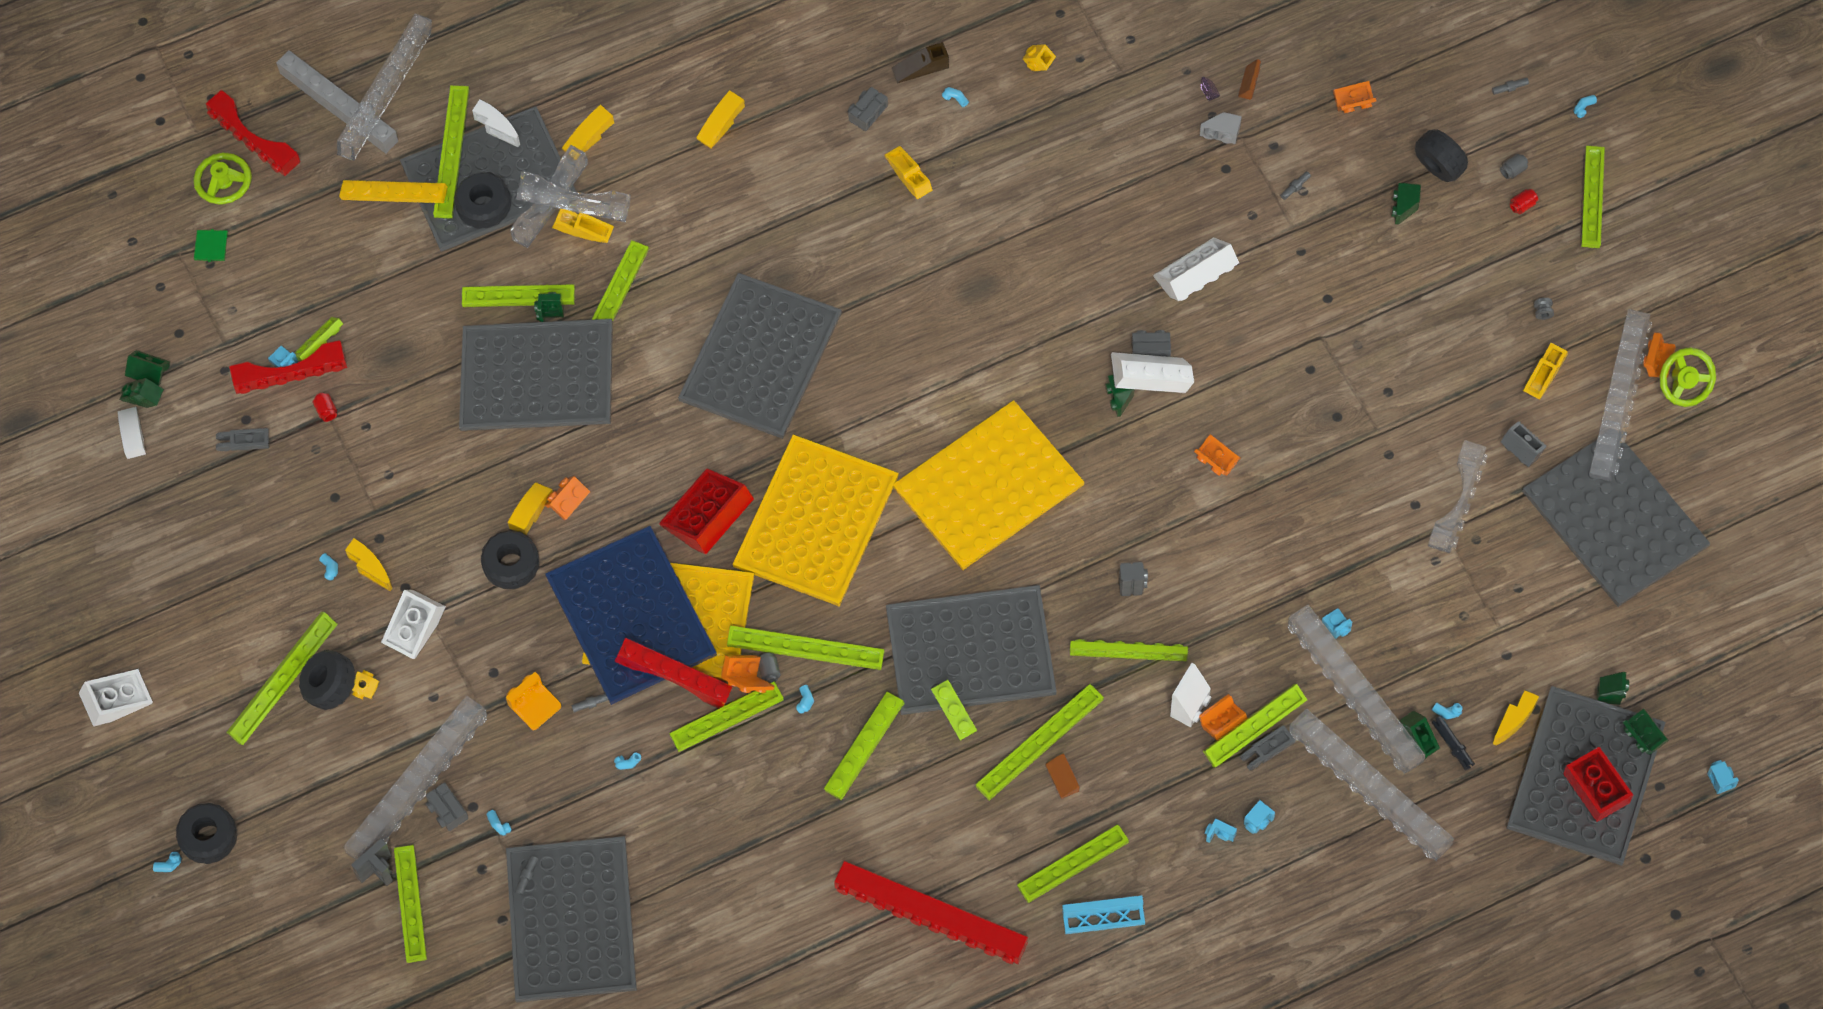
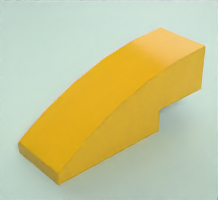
(721, 119)
(590, 130)
(909, 172)
(582, 226)
(1545, 371)
(529, 508)
(368, 564)
(1516, 717)

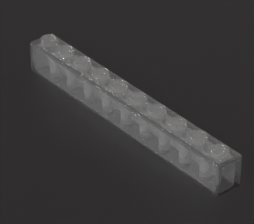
(384, 87)
(1619, 395)
(1356, 689)
(418, 777)
(1371, 785)

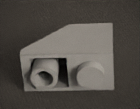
(1222, 127)

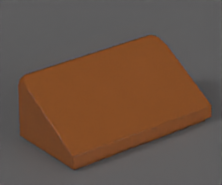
(1249, 80)
(1062, 776)

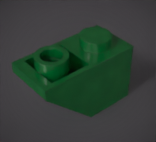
(1407, 201)
(141, 393)
(1120, 396)
(1612, 688)

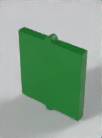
(210, 245)

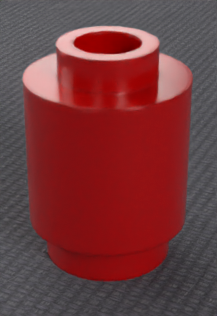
(1523, 201)
(325, 407)

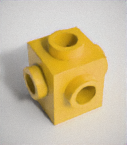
(1038, 57)
(370, 688)

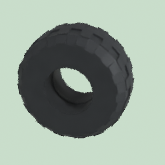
(1441, 155)
(479, 186)
(510, 576)
(327, 679)
(202, 816)

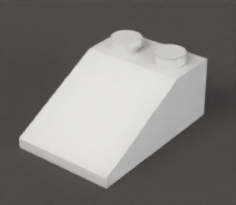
(412, 623)
(114, 696)
(1190, 697)

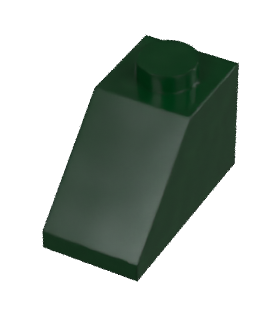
(1421, 732)

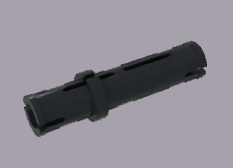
(1453, 743)

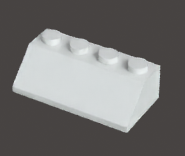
(1197, 269)
(1151, 372)

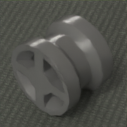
(1543, 308)

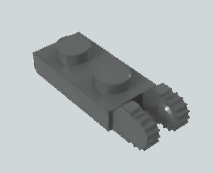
(243, 439)
(1269, 747)

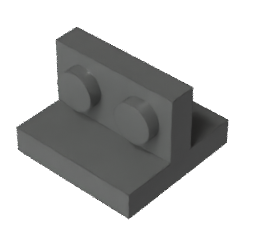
(374, 861)

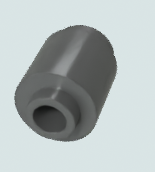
(1514, 166)
(769, 667)

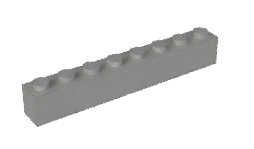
(331, 97)

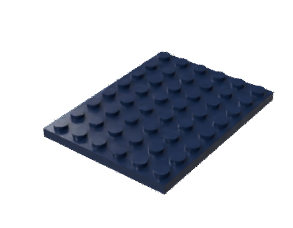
(634, 596)

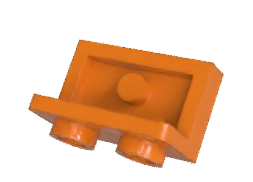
(1354, 96)
(1657, 355)
(1217, 455)
(567, 497)
(1222, 717)

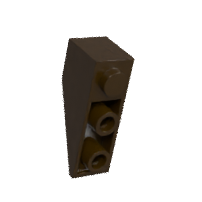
(924, 62)

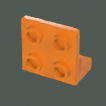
(742, 672)

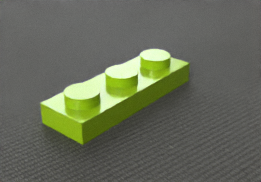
(327, 330)
(954, 710)

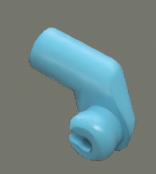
(957, 94)

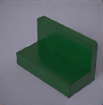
(143, 366)

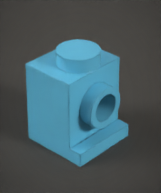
(1722, 777)
(1258, 817)

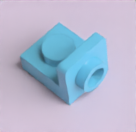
(282, 358)
(1337, 623)
(1222, 830)

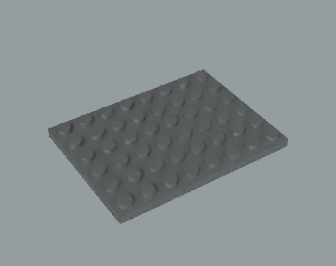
(487, 155)
(760, 355)
(536, 374)
(1619, 529)
(982, 642)
(1546, 800)
(571, 920)

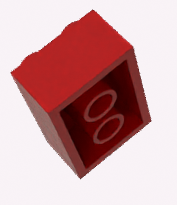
(1598, 784)

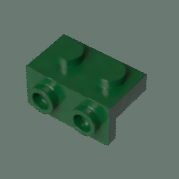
(549, 306)
(1645, 731)

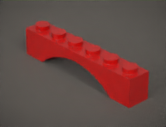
(277, 154)
(325, 359)
(701, 685)

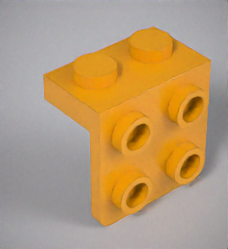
(532, 701)

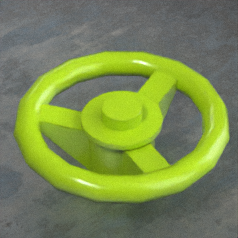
(222, 178)
(1687, 377)

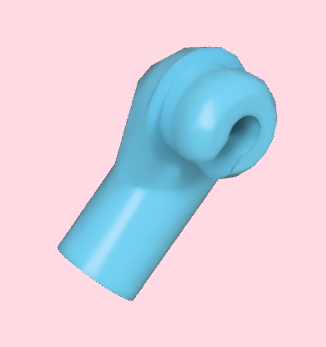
(1581, 105)
(331, 566)
(807, 700)
(1448, 713)
(630, 763)
(496, 824)
(168, 866)

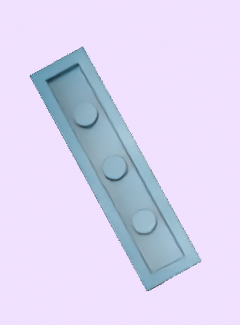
(1101, 907)

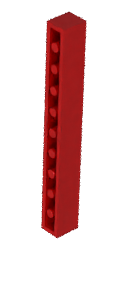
(931, 913)

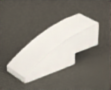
(495, 123)
(131, 433)

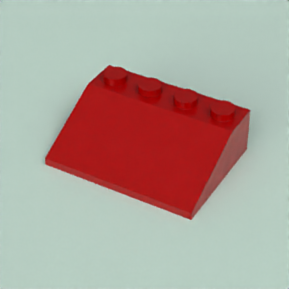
(707, 510)

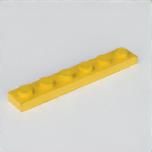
(393, 191)

